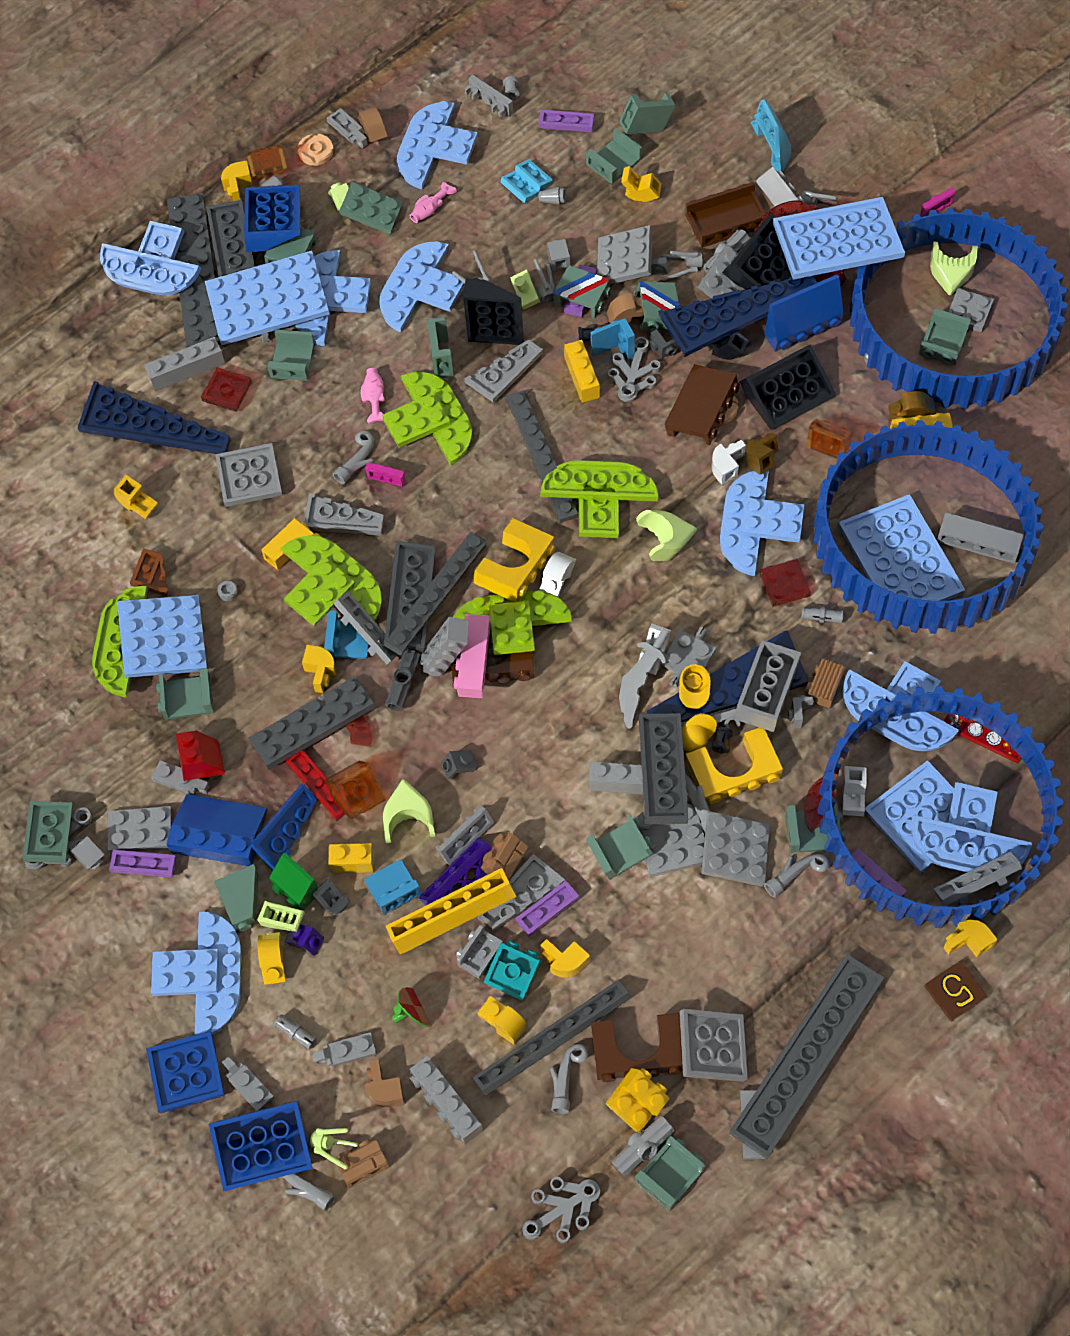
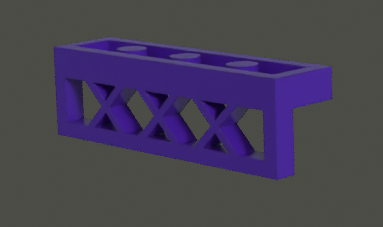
(456, 870)

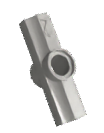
(736, 242)
(642, 1146)

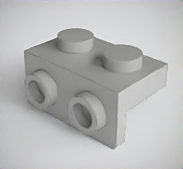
(478, 952)

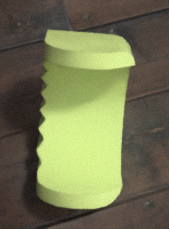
(952, 272)
(671, 531)
(404, 805)

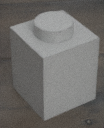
(558, 254)
(87, 853)

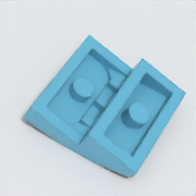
(526, 181)

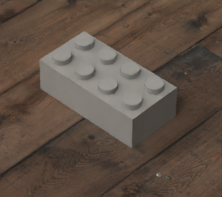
(767, 685)

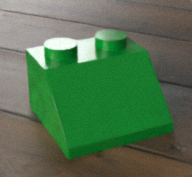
(293, 882)

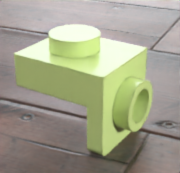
(338, 194)

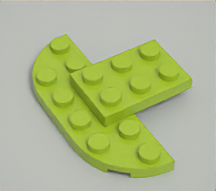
(431, 412)
(599, 489)
(328, 578)
(513, 621)
(107, 652)

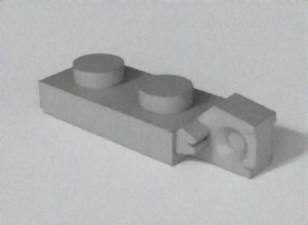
(348, 127)
(172, 777)
(346, 1051)
(247, 1084)

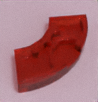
(360, 732)
(811, 804)

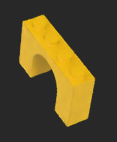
(272, 551)
(513, 582)
(717, 786)

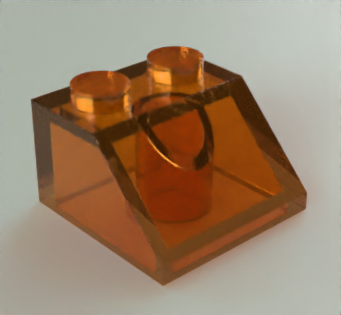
(266, 161)
(828, 438)
(355, 789)

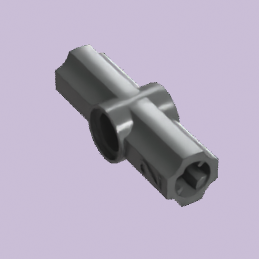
(399, 690)

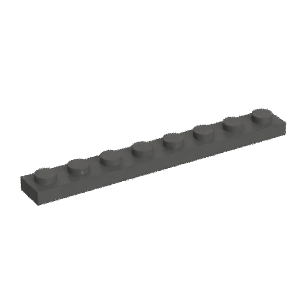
(538, 450)
(435, 593)
(551, 1037)

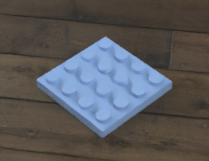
(161, 636)
(919, 794)

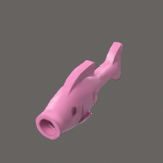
(427, 205)
(372, 391)

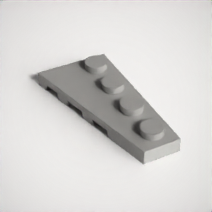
(500, 375)
(341, 518)
(530, 885)

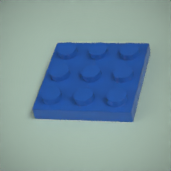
(185, 1072)

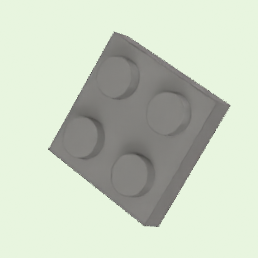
(971, 306)

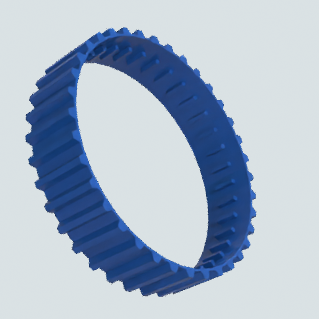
(986, 234)
(947, 444)
(988, 716)

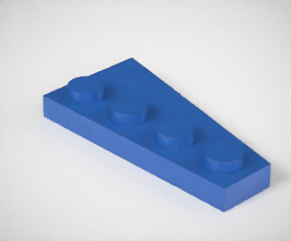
(284, 827)

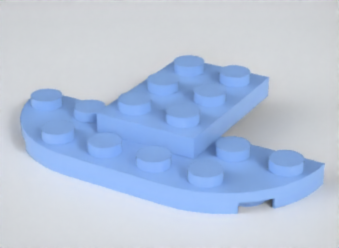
(432, 138)
(153, 266)
(417, 280)
(341, 294)
(752, 517)
(911, 730)
(966, 838)
(209, 972)

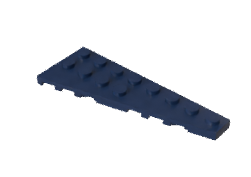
(713, 319)
(127, 418)
(728, 684)

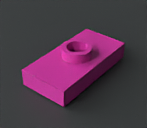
(938, 202)
(385, 474)

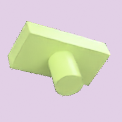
(525, 289)

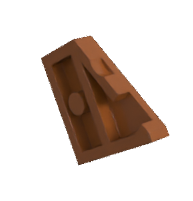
(150, 572)

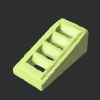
(269, 907)

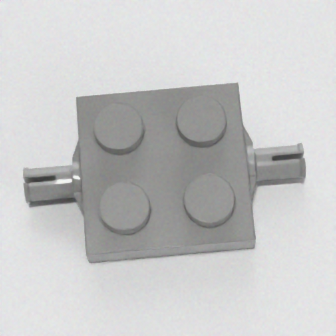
(687, 651)

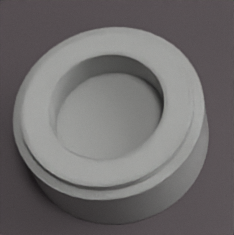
(227, 590)

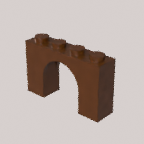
(516, 667)
(612, 1064)

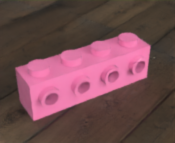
(473, 658)

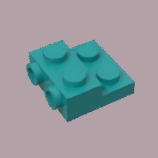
(513, 969)

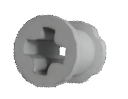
(511, 91)

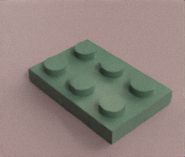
(370, 208)
(48, 832)

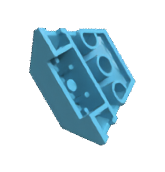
(769, 125)

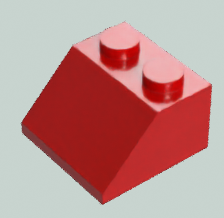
(199, 755)

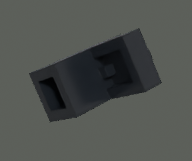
(729, 346)

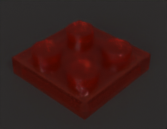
(226, 389)
(785, 582)

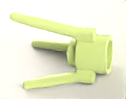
(322, 1140)

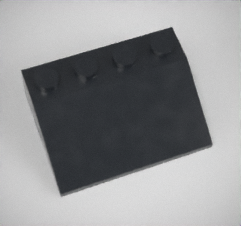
(759, 259)
(492, 313)
(788, 387)

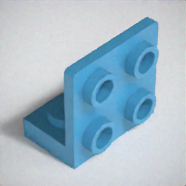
(613, 335)
(344, 640)
(392, 887)

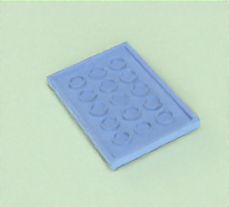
(838, 238)
(266, 298)
(901, 552)

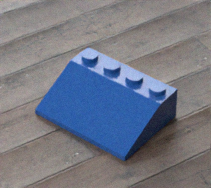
(271, 216)
(804, 313)
(216, 830)
(260, 1145)

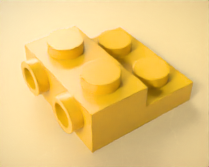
(637, 1099)

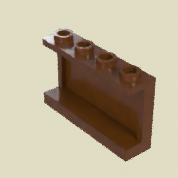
(722, 214)
(702, 403)

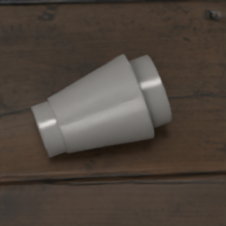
(553, 196)

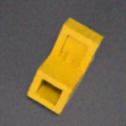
(235, 177)
(640, 188)
(130, 495)
(321, 663)
(974, 934)
(271, 958)
(565, 964)
(504, 1019)

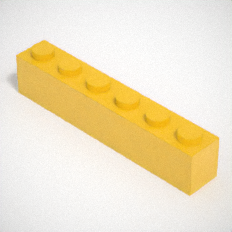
(450, 911)

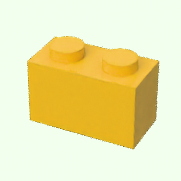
(351, 858)

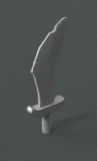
(638, 675)

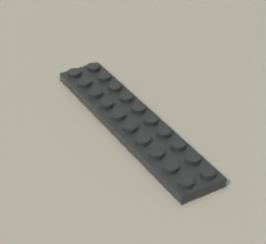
(195, 248)
(806, 1056)

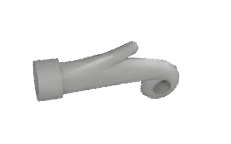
(343, 473)
(697, 797)
(789, 872)
(561, 1081)
(305, 1189)

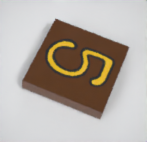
(955, 991)

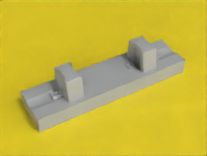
(365, 625)
(978, 878)

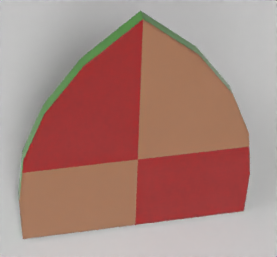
(409, 1006)

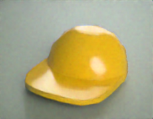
(694, 686)
(698, 732)

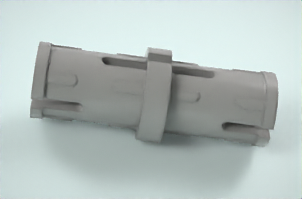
(822, 614)
(295, 1031)

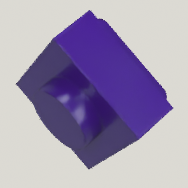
(305, 938)

